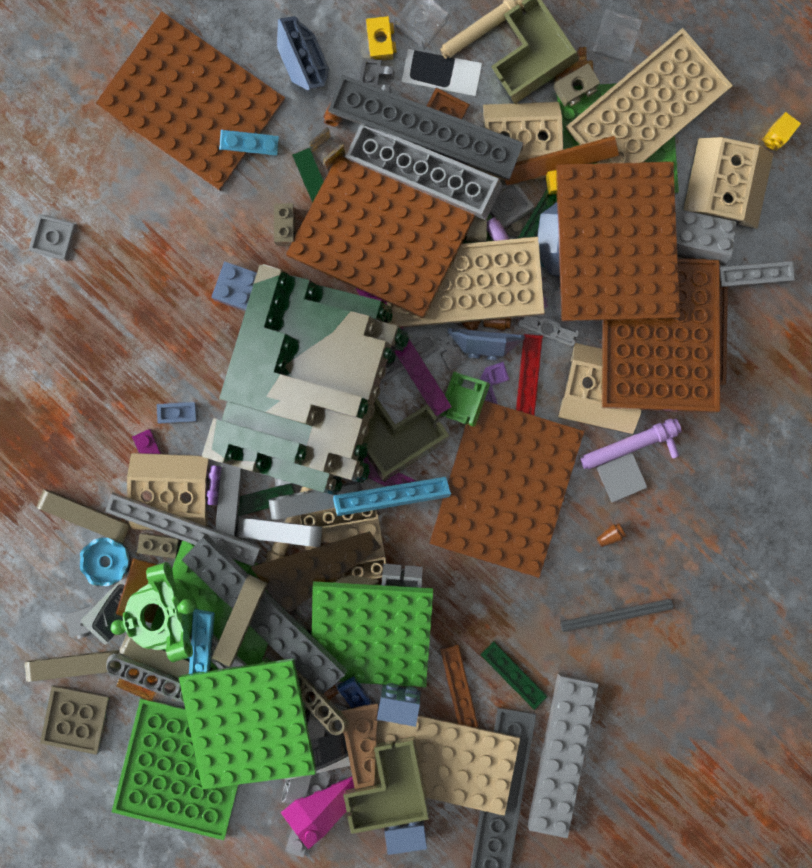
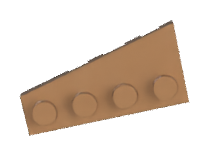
(361, 742)

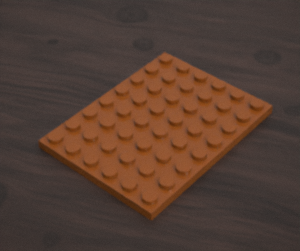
(183, 95)
(380, 236)
(617, 241)
(668, 360)
(507, 488)

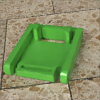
(465, 402)

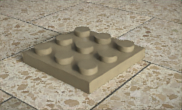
(74, 719)

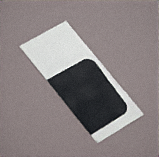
(441, 72)

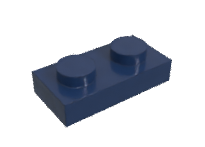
(354, 693)

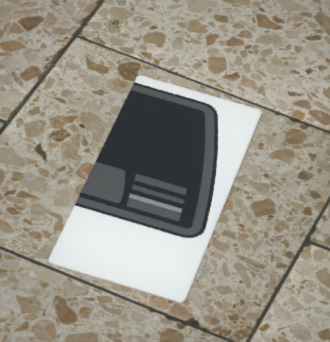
(94, 619)
(329, 753)

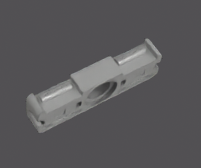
(559, 334)

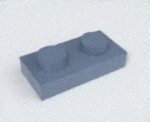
(176, 412)

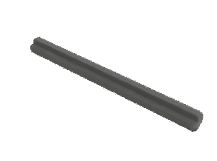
(616, 615)

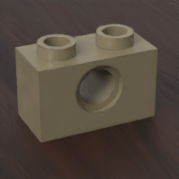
(585, 77)
(284, 224)
(158, 545)

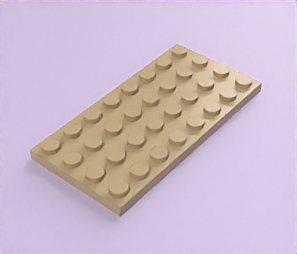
(653, 101)
(485, 284)
(459, 761)

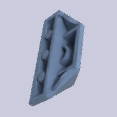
(301, 54)
(549, 240)
(485, 344)

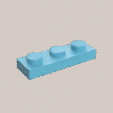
(249, 142)

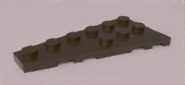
(292, 576)

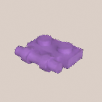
(213, 490)

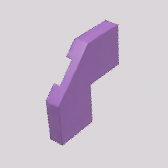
(494, 375)

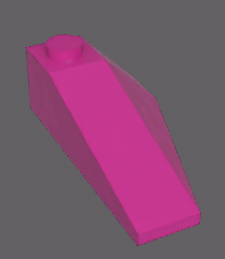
(317, 813)

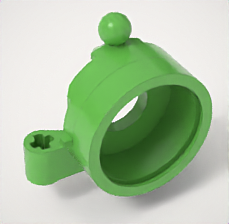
(178, 611)

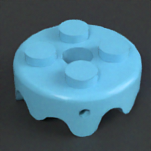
(91, 561)

